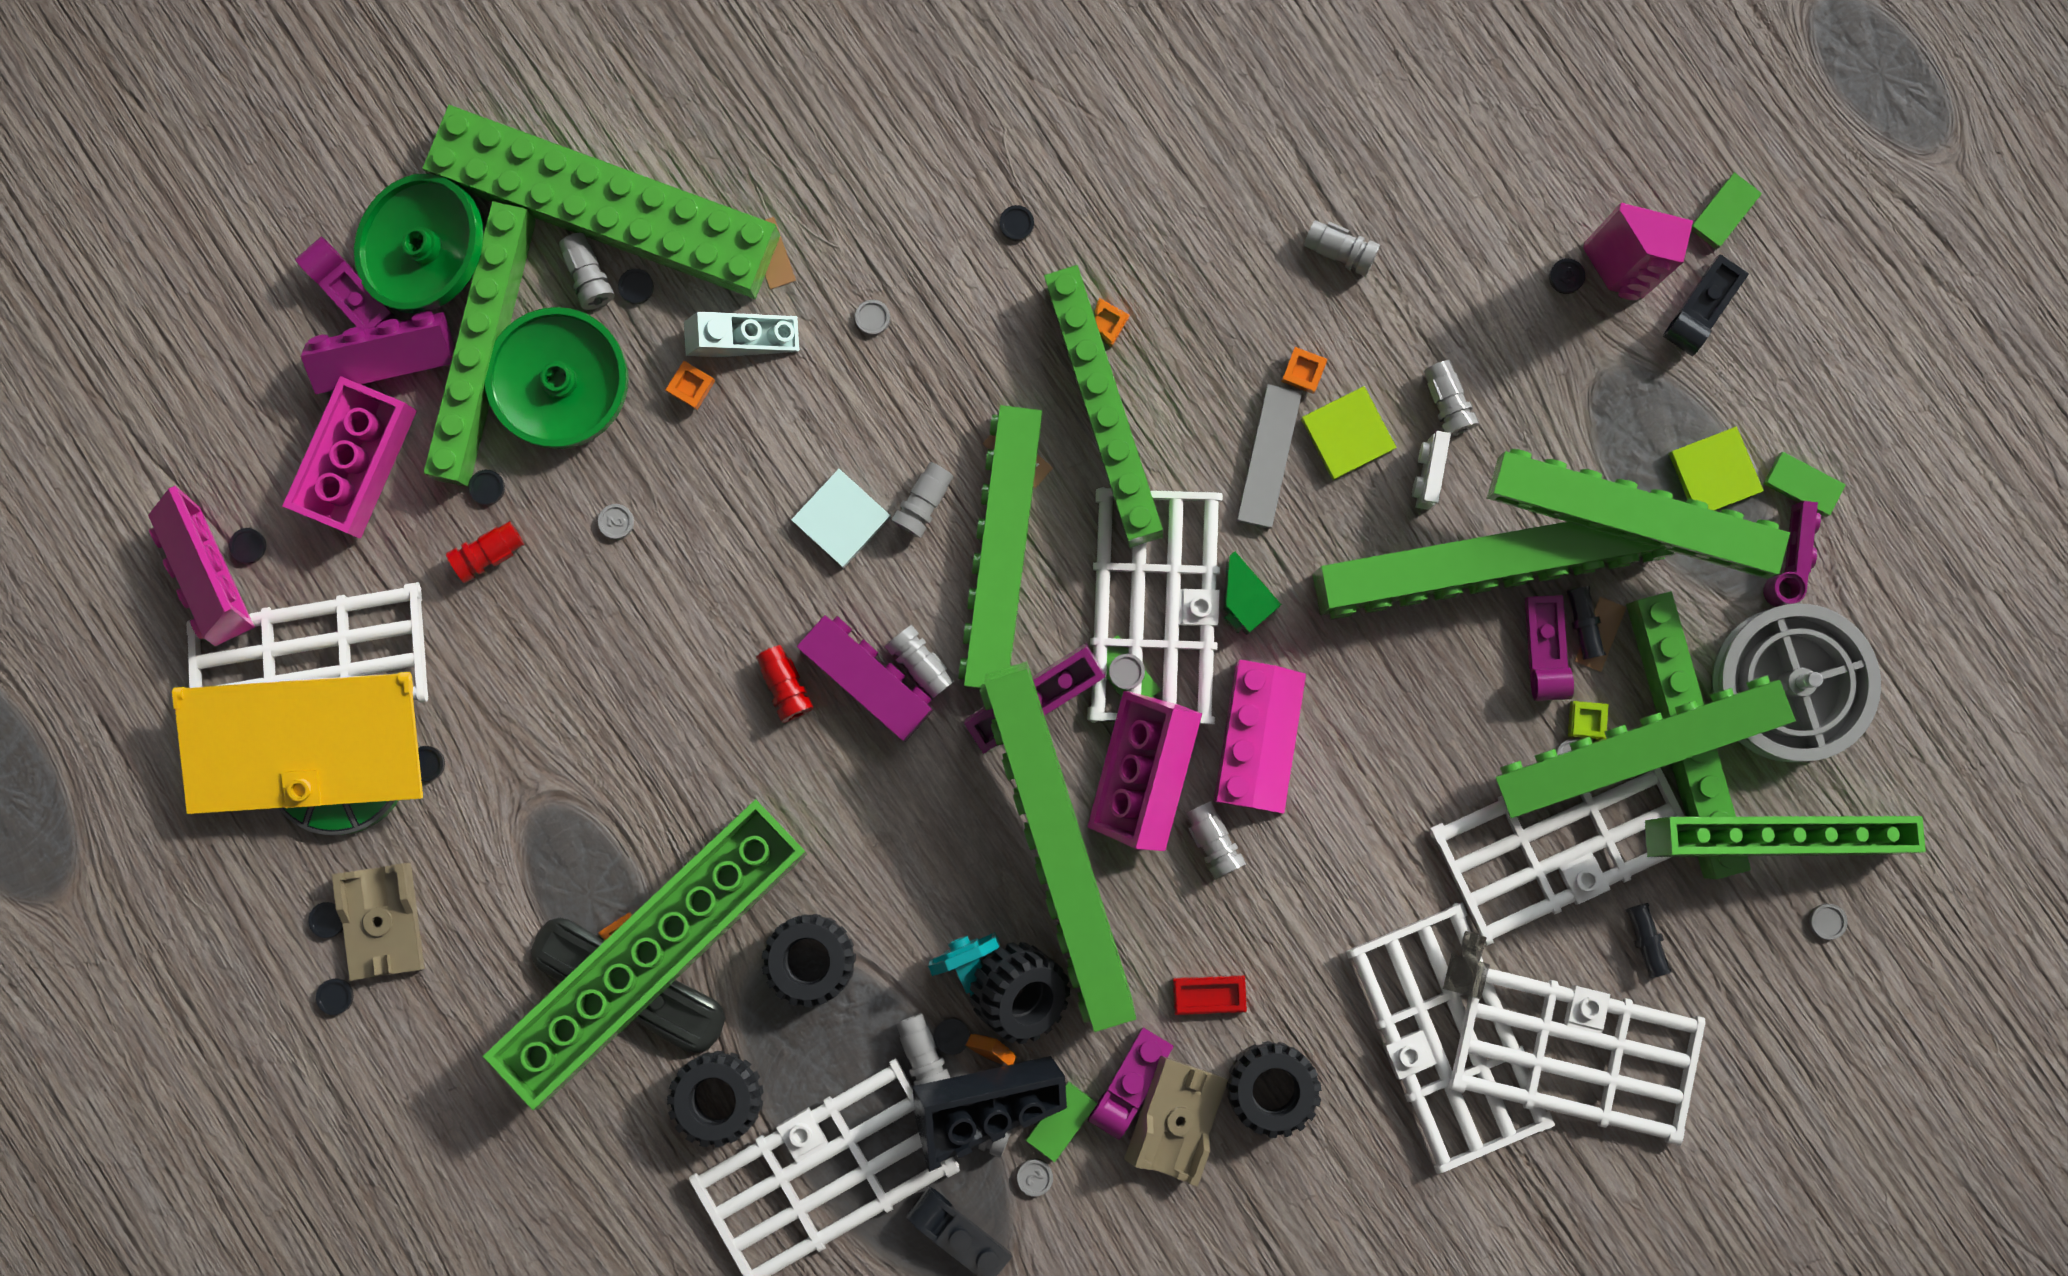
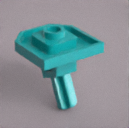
(964, 957)

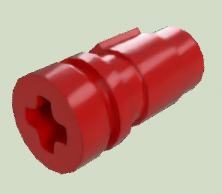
(488, 549)
(782, 682)

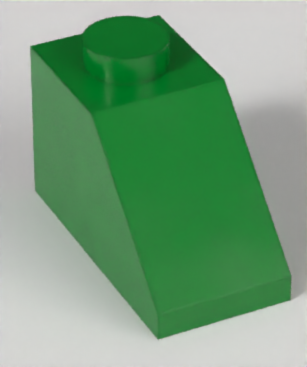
(1245, 597)

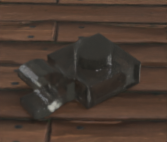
(1466, 972)

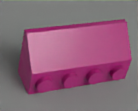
(1637, 249)
(350, 457)
(199, 568)
(1260, 736)
(1144, 771)

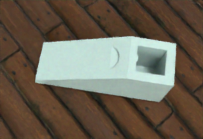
(739, 334)

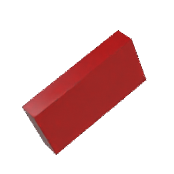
(1209, 994)

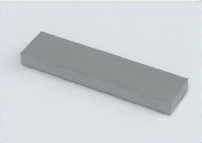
(1269, 456)

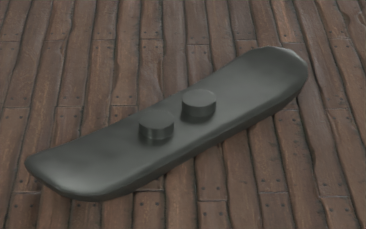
(676, 1015)

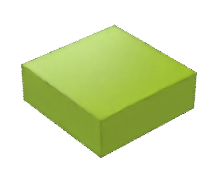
(1588, 720)

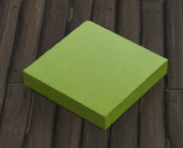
(1348, 433)
(1716, 470)

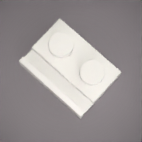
(1433, 456)

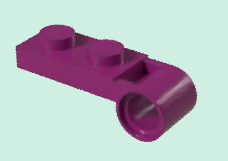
(342, 284)
(1800, 555)
(1548, 649)
(1129, 1084)

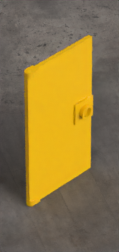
(298, 743)

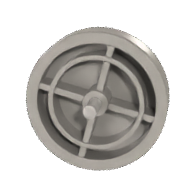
(1824, 673)

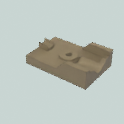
(384, 894)
(1157, 1140)

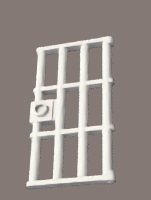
(1183, 606)
(342, 638)
(1576, 864)
(1584, 1025)
(1423, 1048)
(809, 1149)

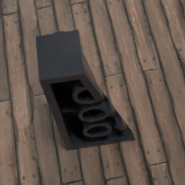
(984, 1106)

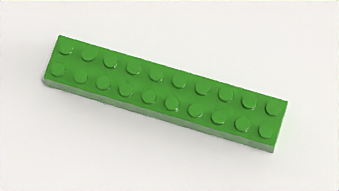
(603, 201)
(1472, 565)
(1060, 846)
(644, 956)

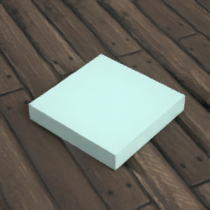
(841, 518)

